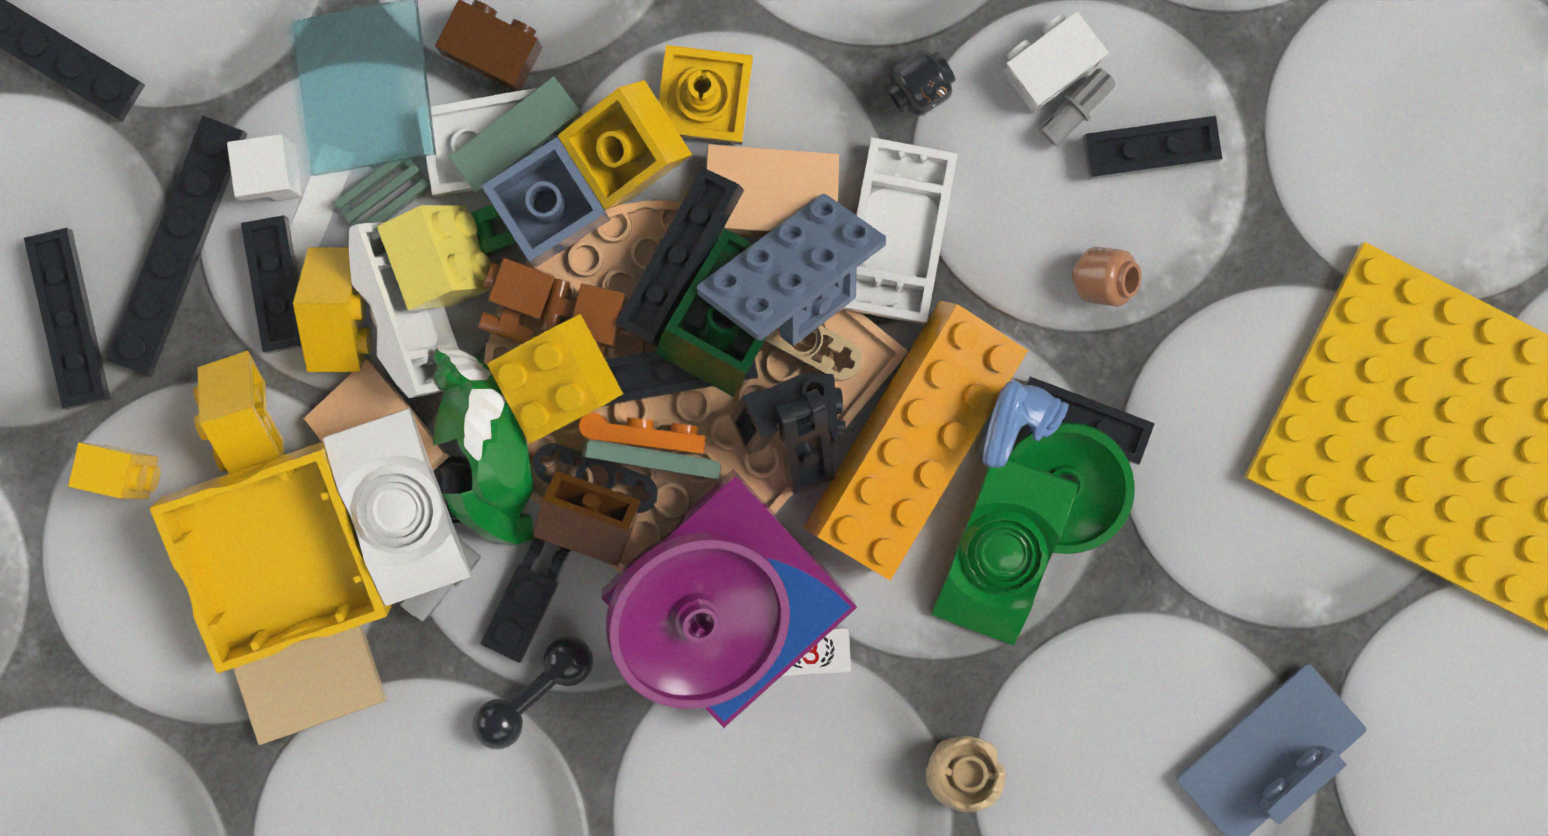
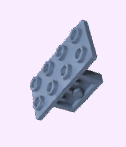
(795, 272)
(1274, 756)

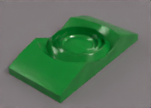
(1005, 550)

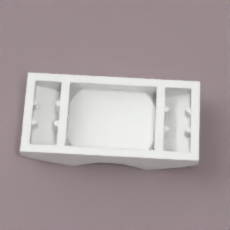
(907, 201)
(403, 337)
(396, 507)

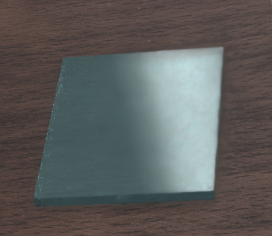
(364, 87)

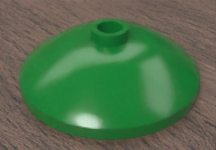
(1103, 480)

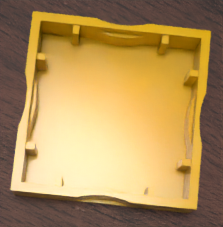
(268, 557)

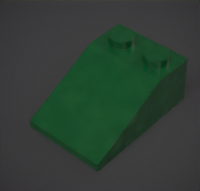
(704, 338)

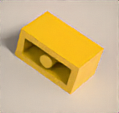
(114, 471)

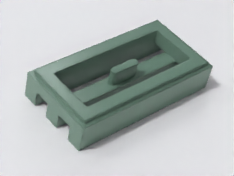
(375, 179)

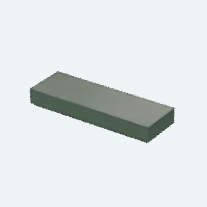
(516, 134)
(650, 458)

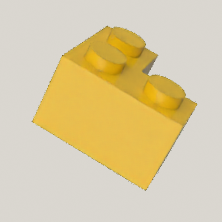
(330, 313)
(236, 413)

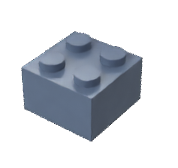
(545, 202)

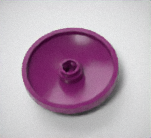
(697, 620)

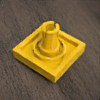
(706, 93)

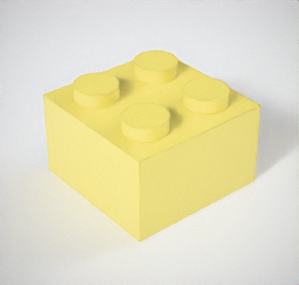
(435, 256)

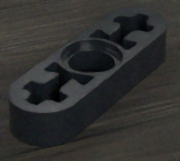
(568, 456)

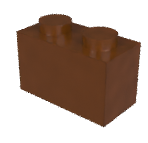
(489, 44)
(586, 518)

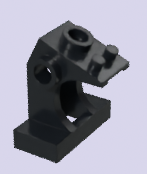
(755, 413)

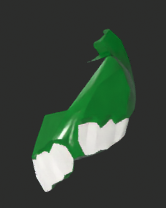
(493, 444)

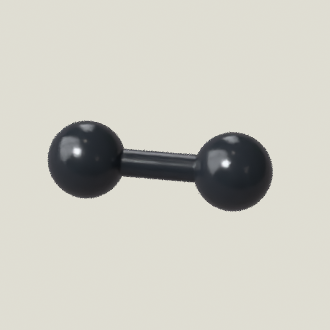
(500, 722)

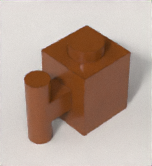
(520, 291)
(596, 305)

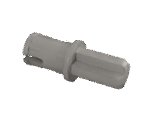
(1077, 107)

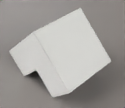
(264, 168)

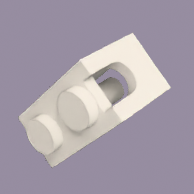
(1054, 61)

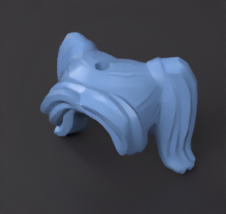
(1015, 408)

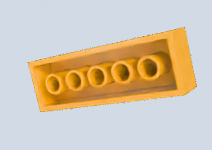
(915, 438)

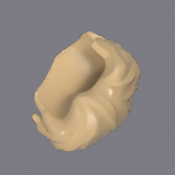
(965, 774)

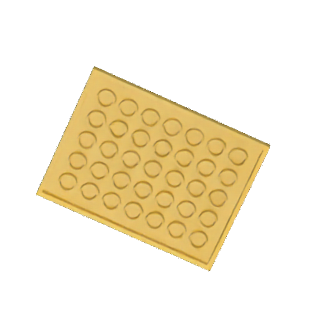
(1422, 431)

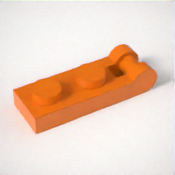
(641, 433)

